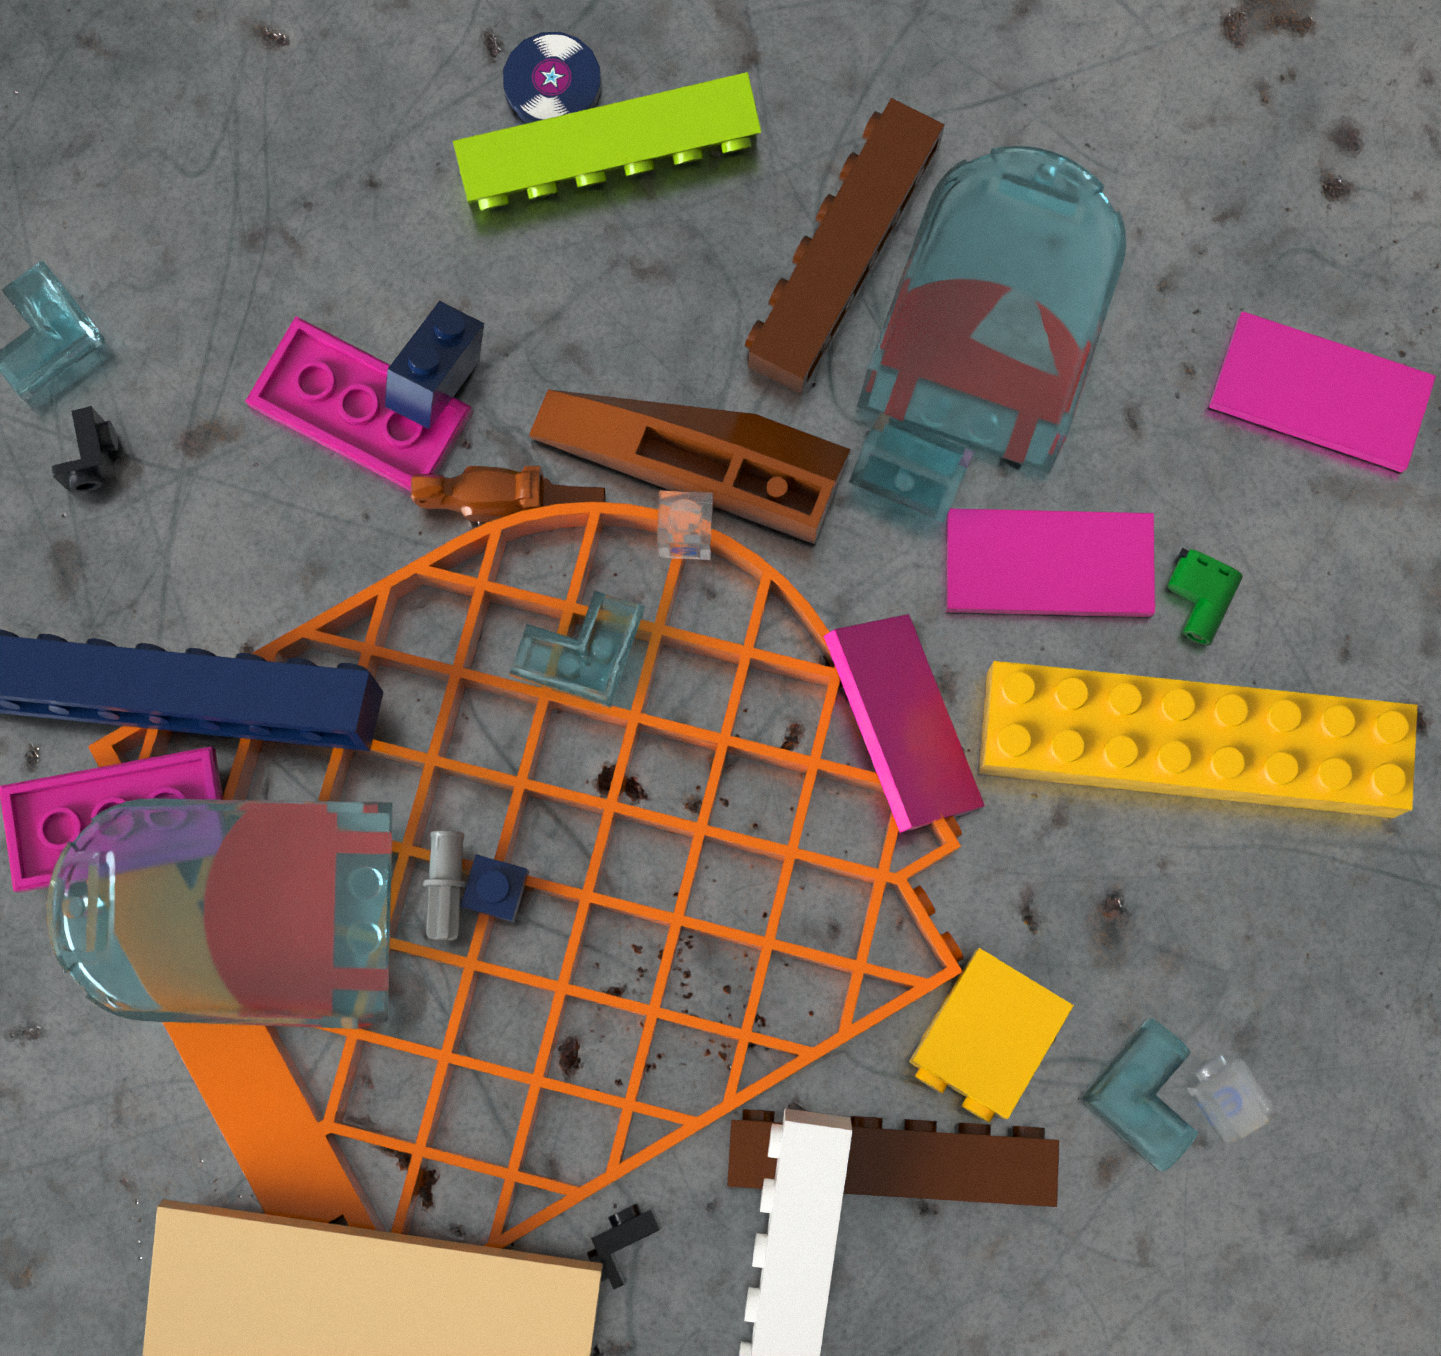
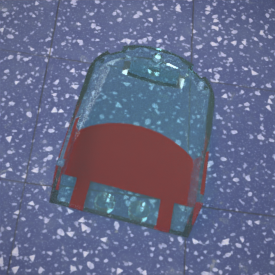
(1000, 305)
(229, 911)

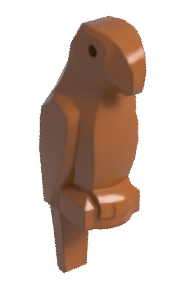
(496, 492)

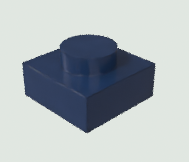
(494, 888)

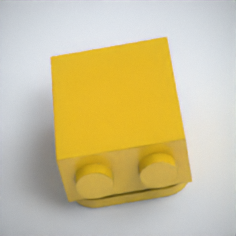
(989, 1036)

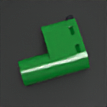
(1209, 586)

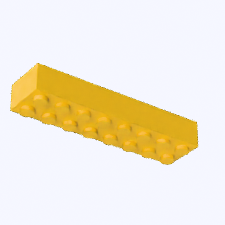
(1198, 739)

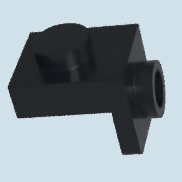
(95, 443)
(627, 1227)

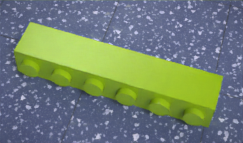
(607, 139)

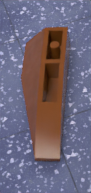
(740, 457)

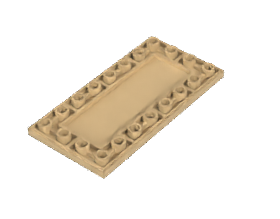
(325, 1289)

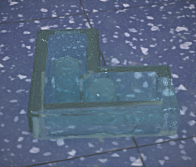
(57, 335)
(585, 666)
(1128, 1099)

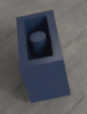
(434, 364)

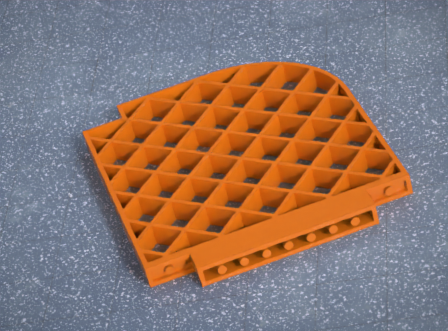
(247, 1070)

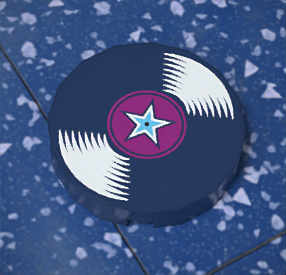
(551, 77)

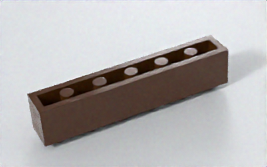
(844, 246)
(918, 1161)

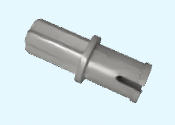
(444, 885)

